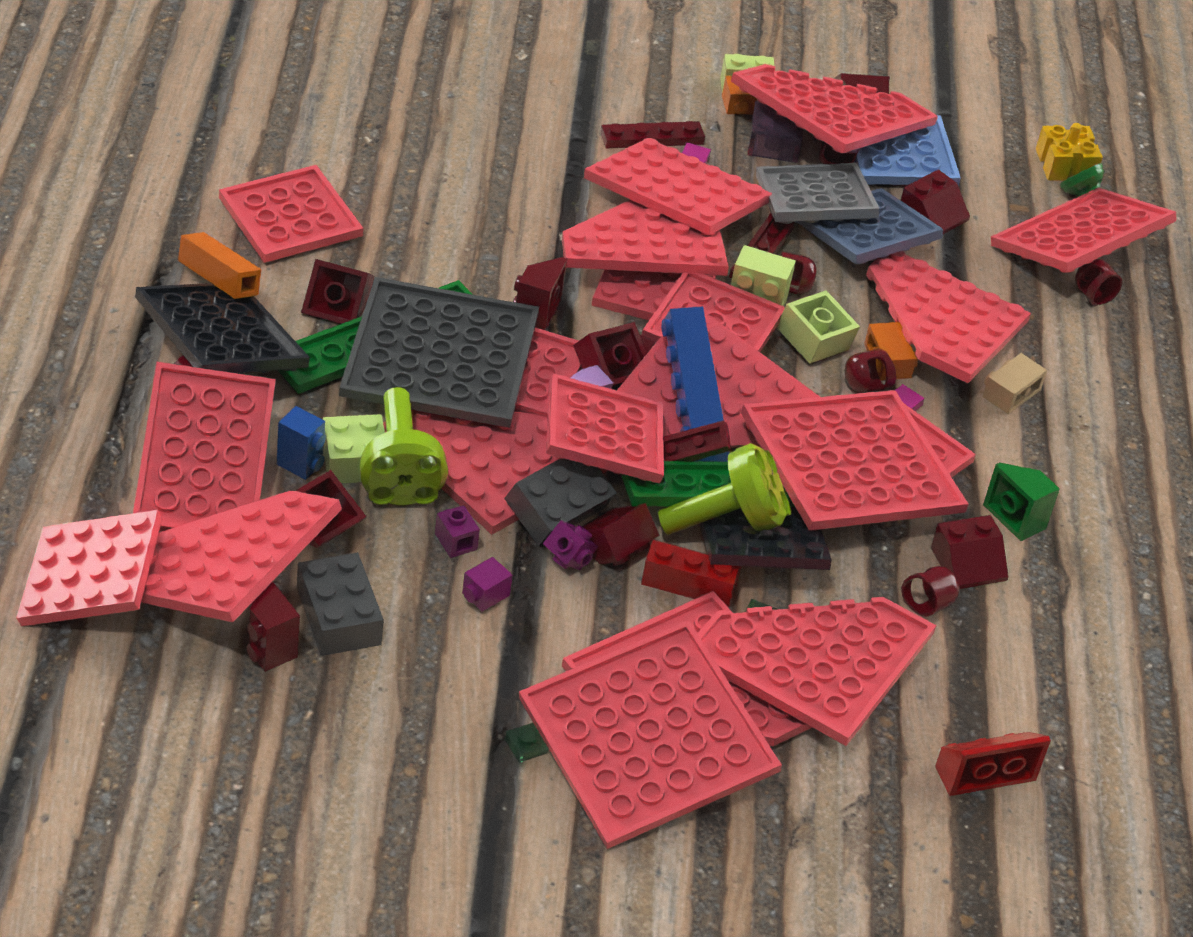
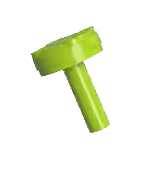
(403, 462)
(753, 488)

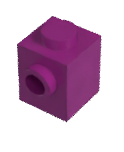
(457, 531)
(487, 584)

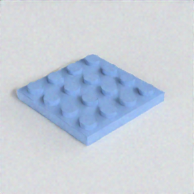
(908, 157)

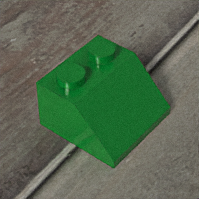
(1021, 499)

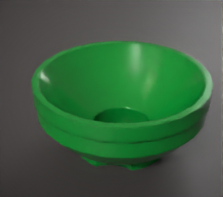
(1084, 181)

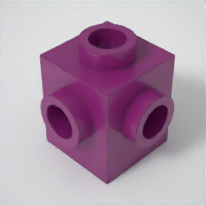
(570, 545)

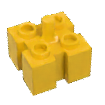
(1067, 151)

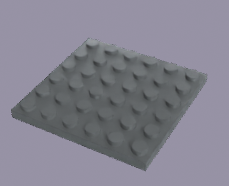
(444, 347)

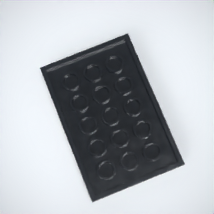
(221, 330)

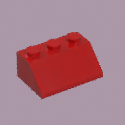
(687, 572)
(991, 762)

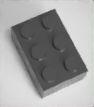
(557, 493)
(339, 604)

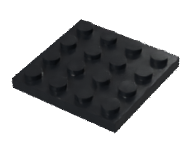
(791, 545)

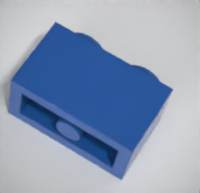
(301, 442)

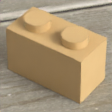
(1014, 383)

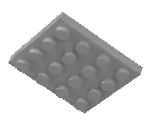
(817, 192)

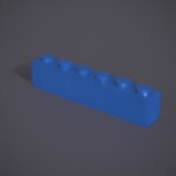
(692, 370)

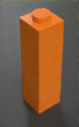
(219, 265)

